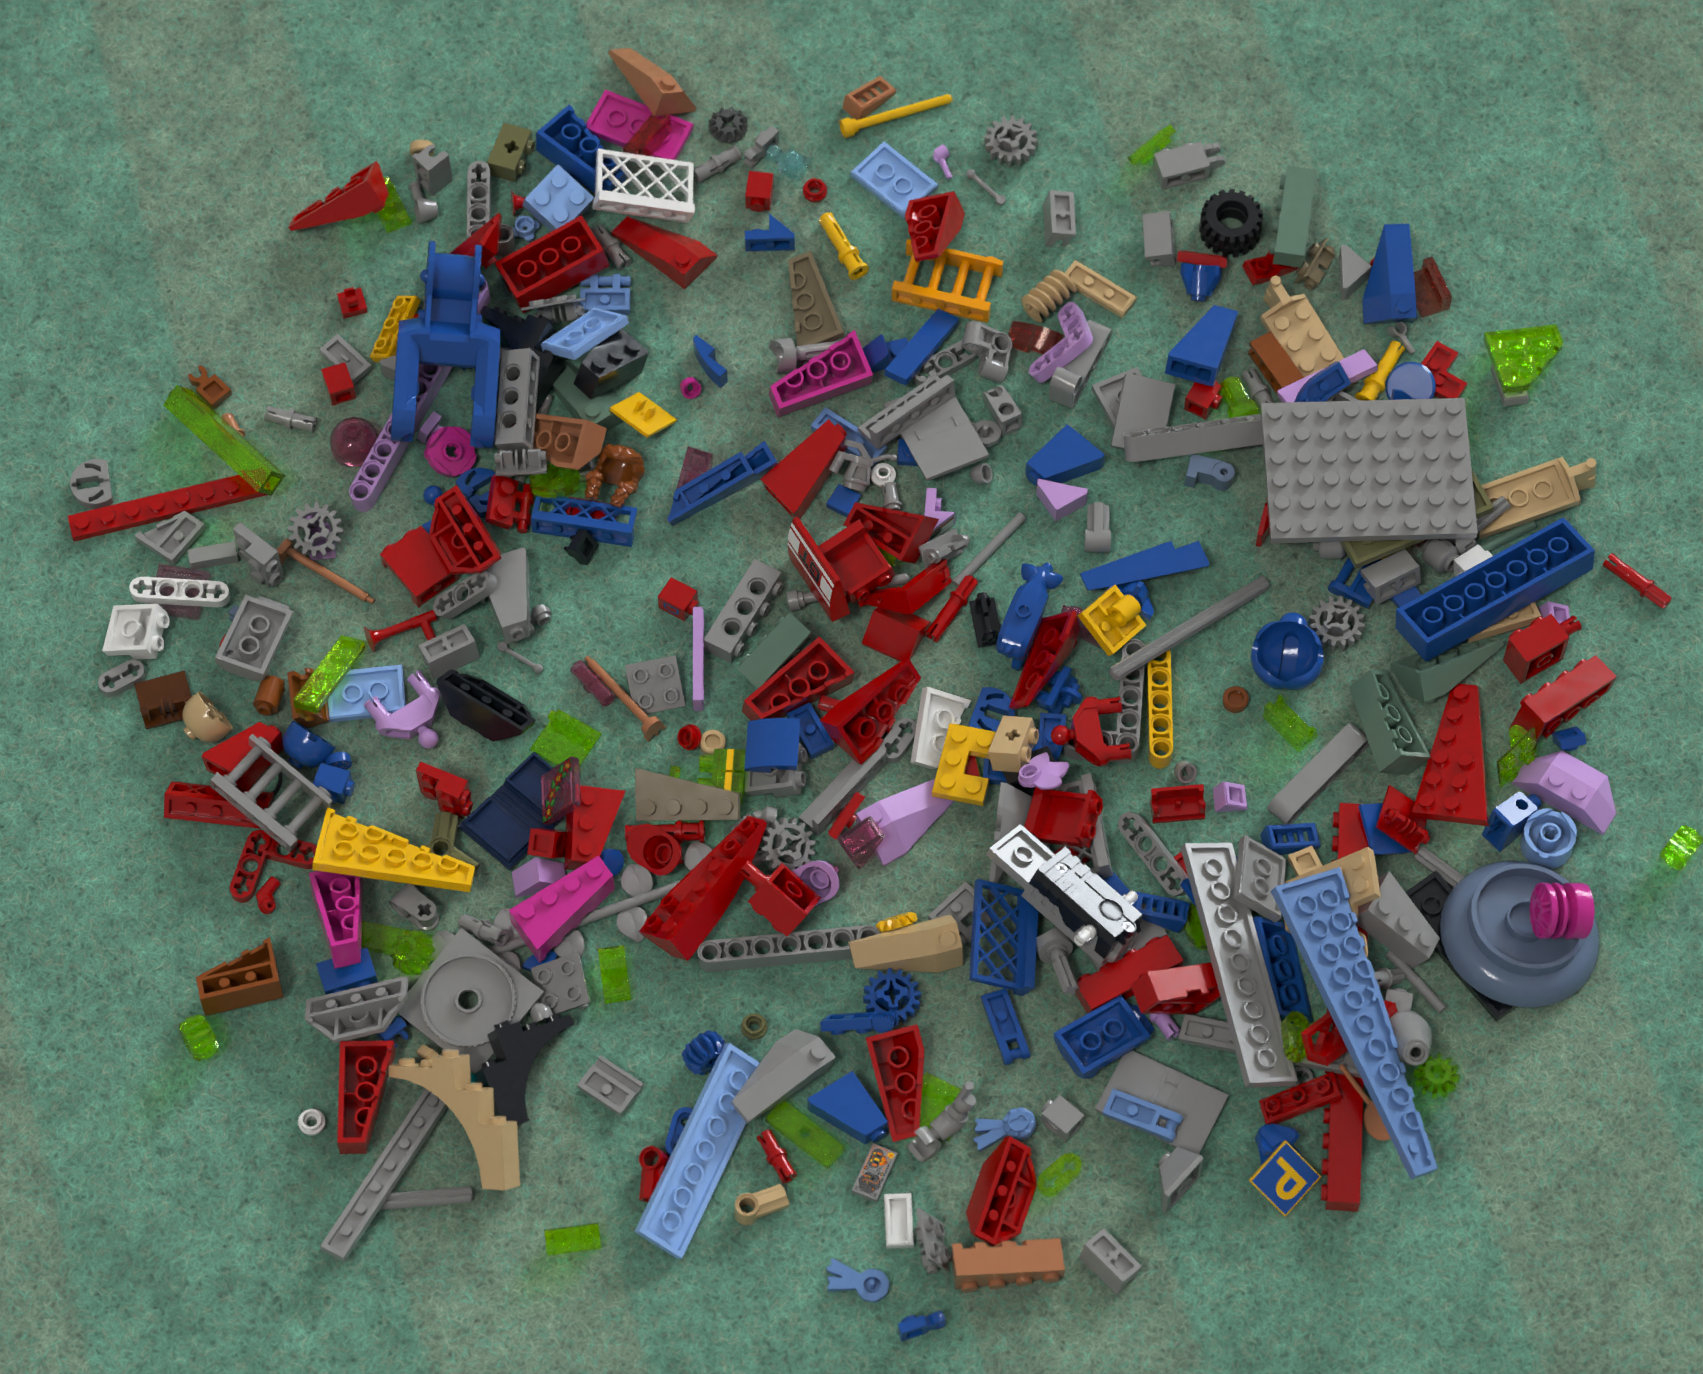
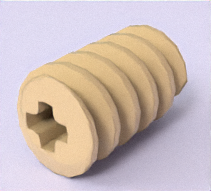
(1047, 294)

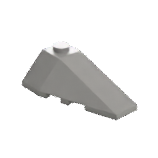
(1011, 812)
(784, 1070)

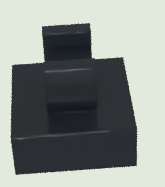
(582, 547)

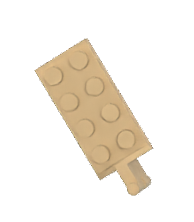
(1299, 330)
(1538, 492)

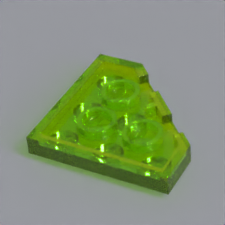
(1522, 354)

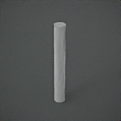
(1417, 982)

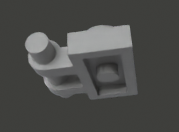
(960, 907)

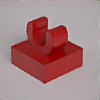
(352, 302)

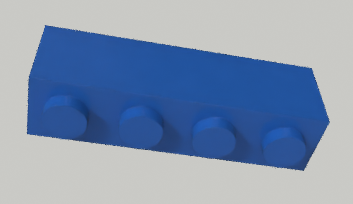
(1283, 968)

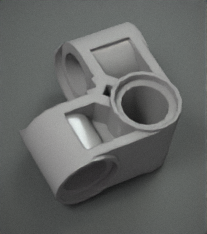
(982, 341)

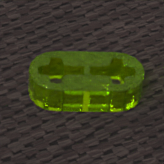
(1291, 1036)
(1055, 1170)

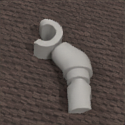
(944, 1125)

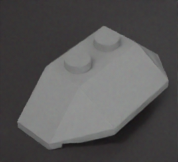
(357, 1010)

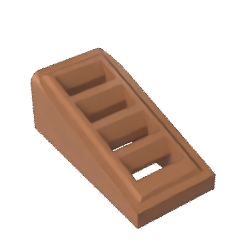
(858, 108)

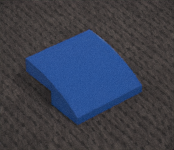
(772, 744)

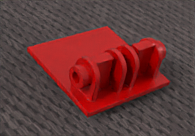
(1398, 821)

